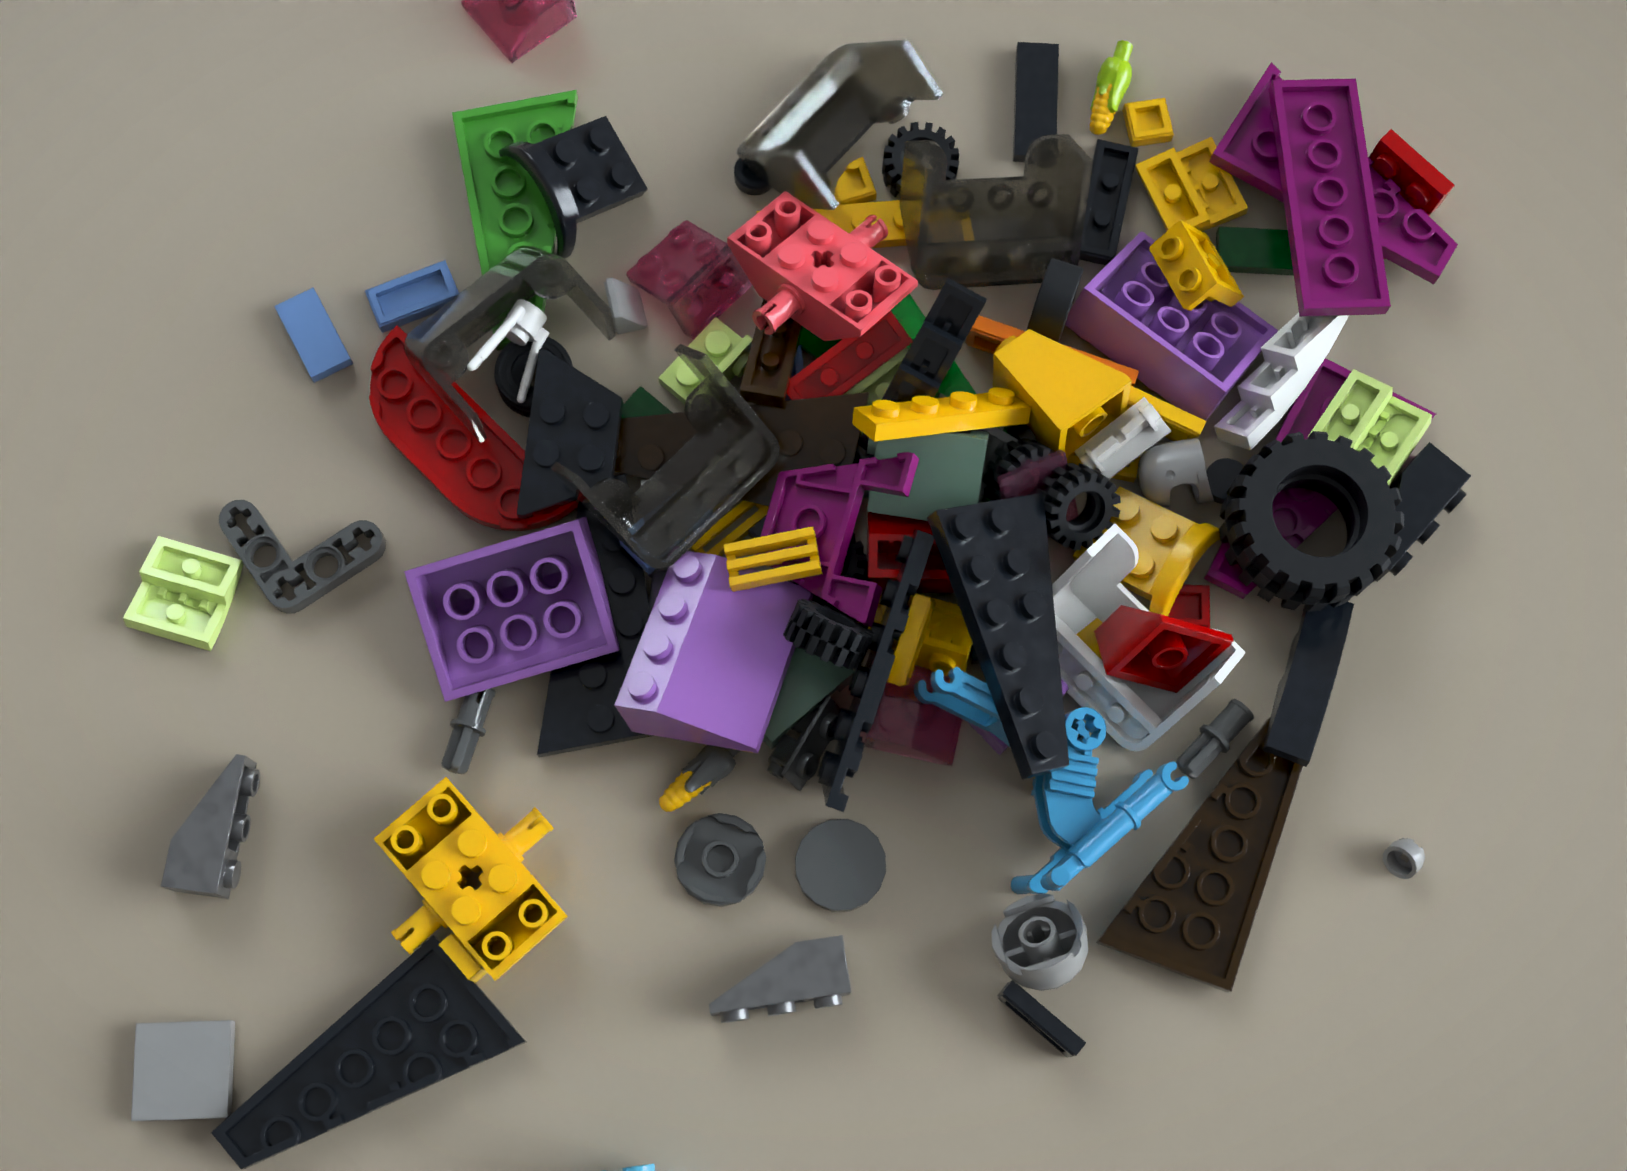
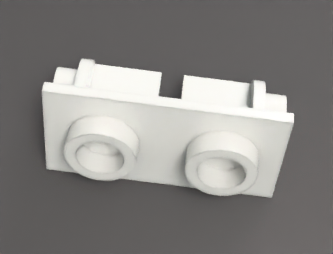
(1123, 439)

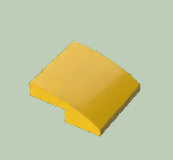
(1191, 188)

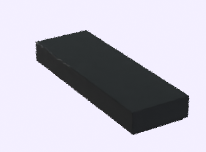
(1034, 95)
(1107, 200)

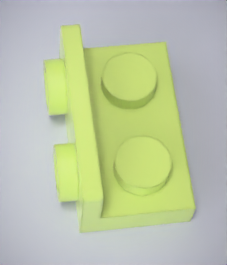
(722, 346)

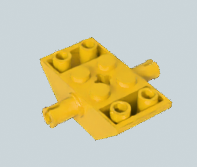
(439, 846)

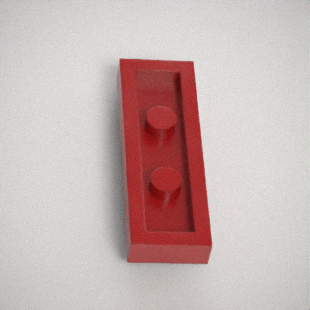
(850, 361)

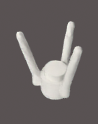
(520, 326)

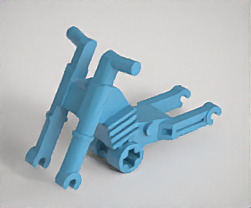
(1065, 795)

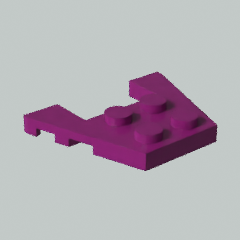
(830, 502)

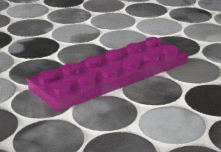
(1328, 198)

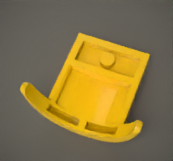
(1165, 545)

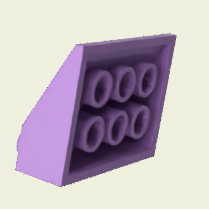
(1178, 352)
(514, 609)
(710, 657)

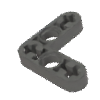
(285, 569)

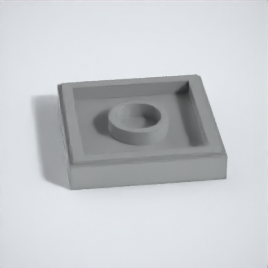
(183, 1070)

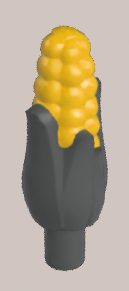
(702, 772)

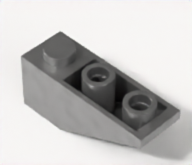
(208, 842)
(798, 974)

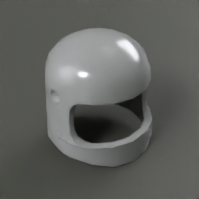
(1171, 465)

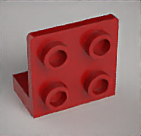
(1418, 179)

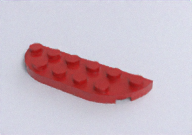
(471, 475)

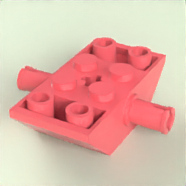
(817, 270)

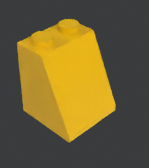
(1067, 390)

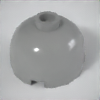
(1041, 942)

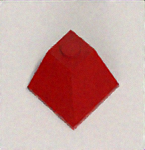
(1157, 648)

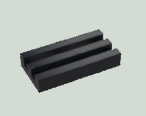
(1041, 1019)

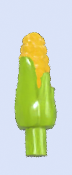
(1111, 86)

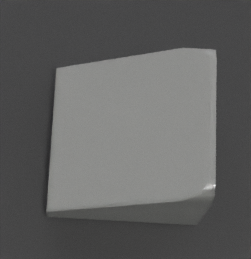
(625, 306)

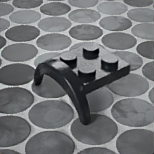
(579, 175)

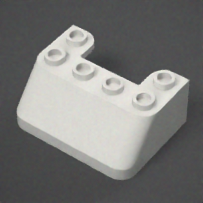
(1132, 711)

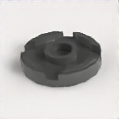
(720, 859)
(840, 865)

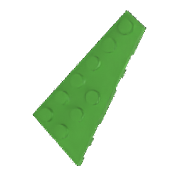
(501, 194)

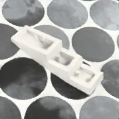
(1272, 388)

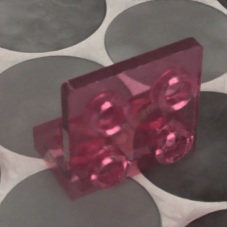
(692, 276)

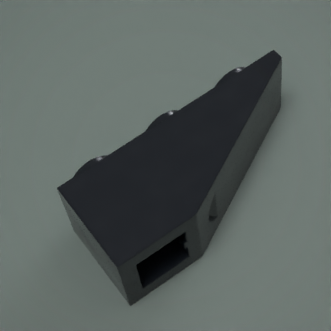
(1426, 488)

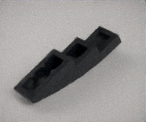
(935, 344)
(1307, 683)

